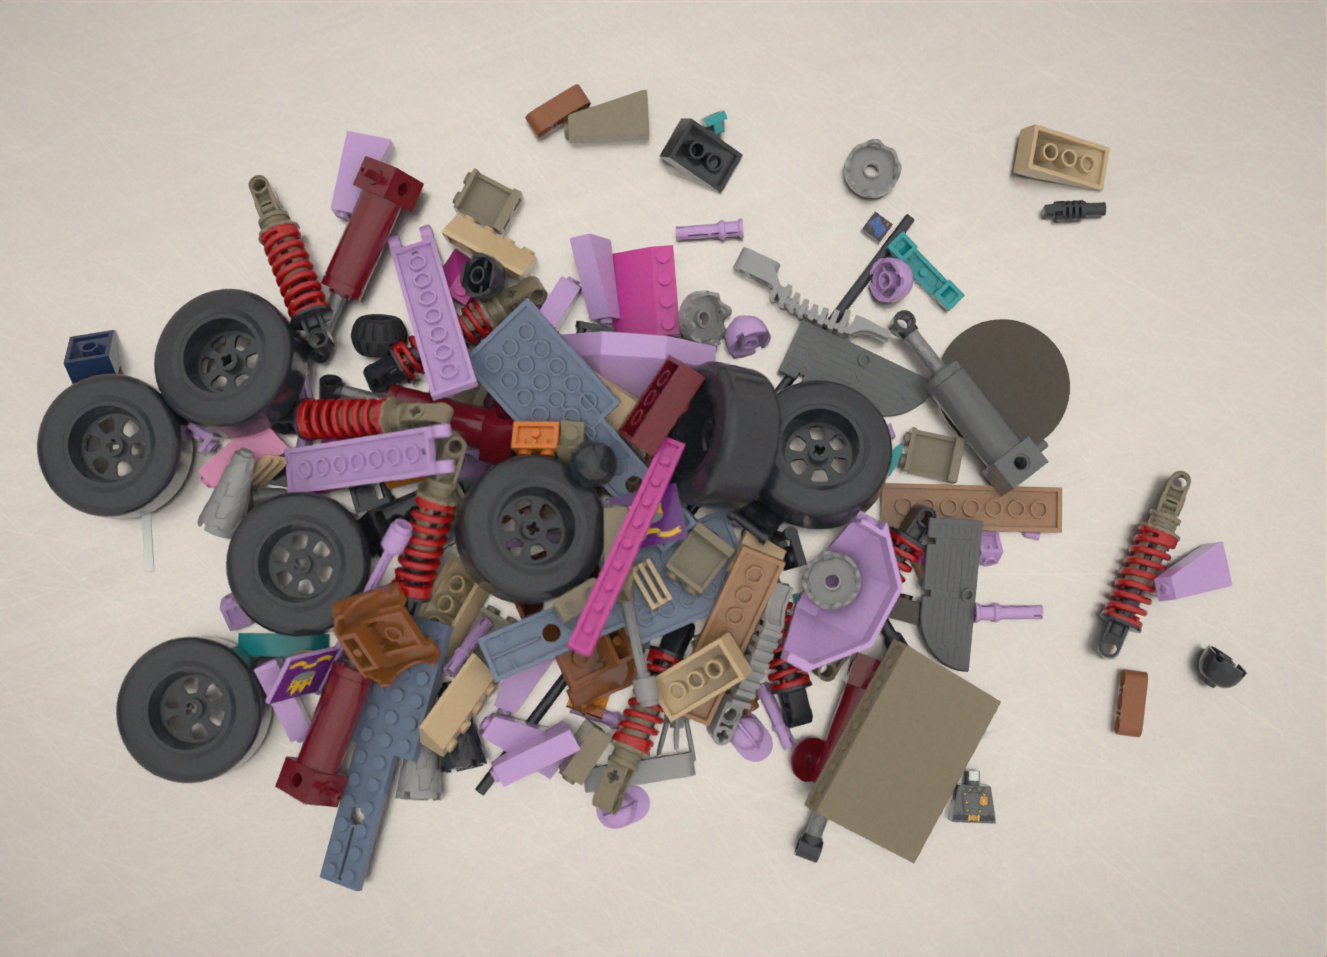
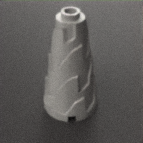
(230, 497)
(420, 778)

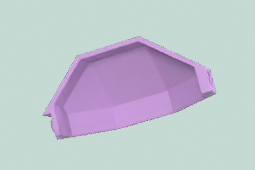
(635, 358)
(825, 635)

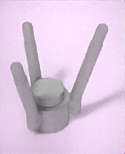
(676, 724)

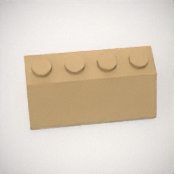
(474, 239)
(454, 601)
(457, 706)

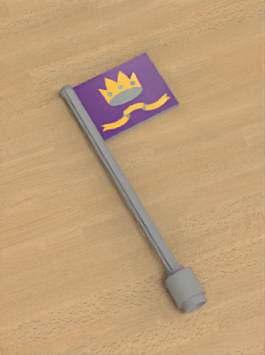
(666, 527)

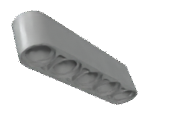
(650, 770)

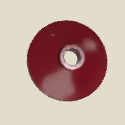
(806, 757)

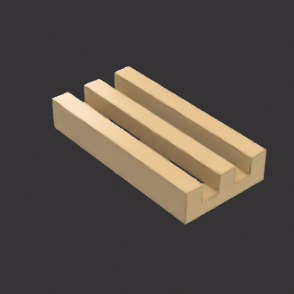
(267, 469)
(659, 581)

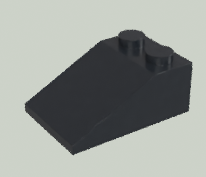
(701, 154)
(379, 518)

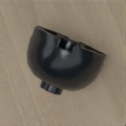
(482, 276)
(593, 464)
(1220, 669)

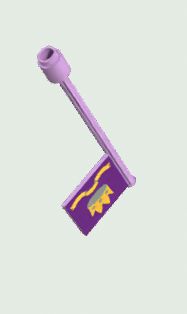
(309, 671)

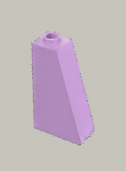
(353, 154)
(597, 276)
(561, 301)
(1196, 573)
(518, 687)
(290, 711)
(510, 732)
(534, 754)

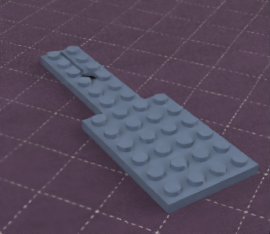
(545, 380)
(651, 623)
(383, 733)

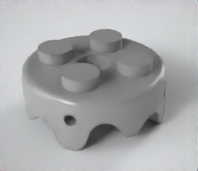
(883, 158)
(712, 312)
(827, 565)

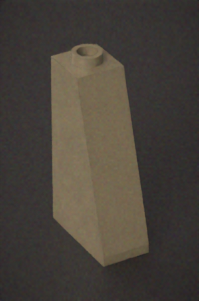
(611, 121)
(613, 521)

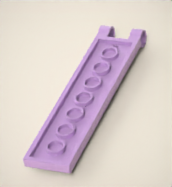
(433, 315)
(367, 460)

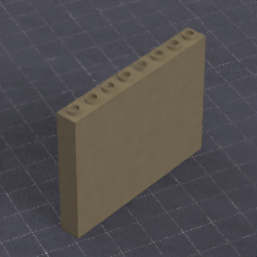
(902, 752)

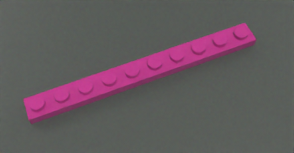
(626, 547)

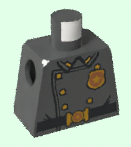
(972, 801)

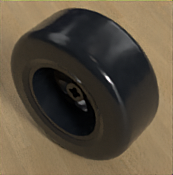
(191, 342)
(77, 416)
(728, 438)
(867, 451)
(272, 525)
(483, 543)
(145, 717)

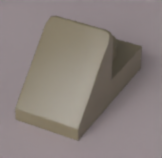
(571, 435)

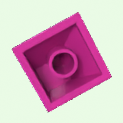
(452, 272)

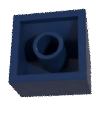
(92, 355)

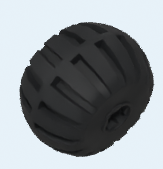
(375, 333)

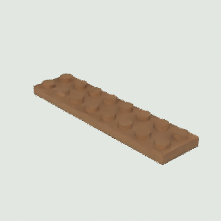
(1016, 511)
(738, 610)

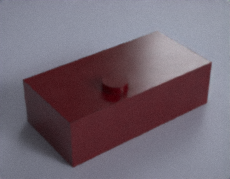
(661, 405)

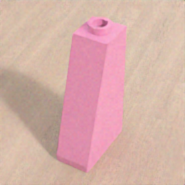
(262, 443)

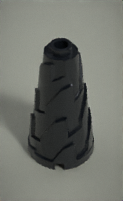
(467, 752)

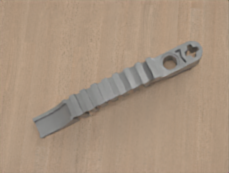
(765, 271)
(724, 725)

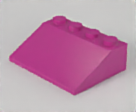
(647, 291)

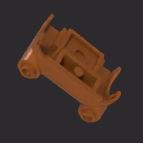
(381, 634)
(602, 674)

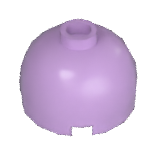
(891, 279)
(745, 335)

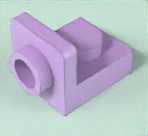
(210, 442)
(990, 549)
(232, 613)

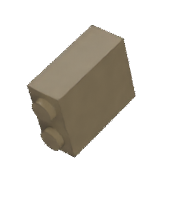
(592, 742)

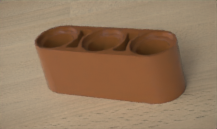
(556, 110)
(1131, 703)

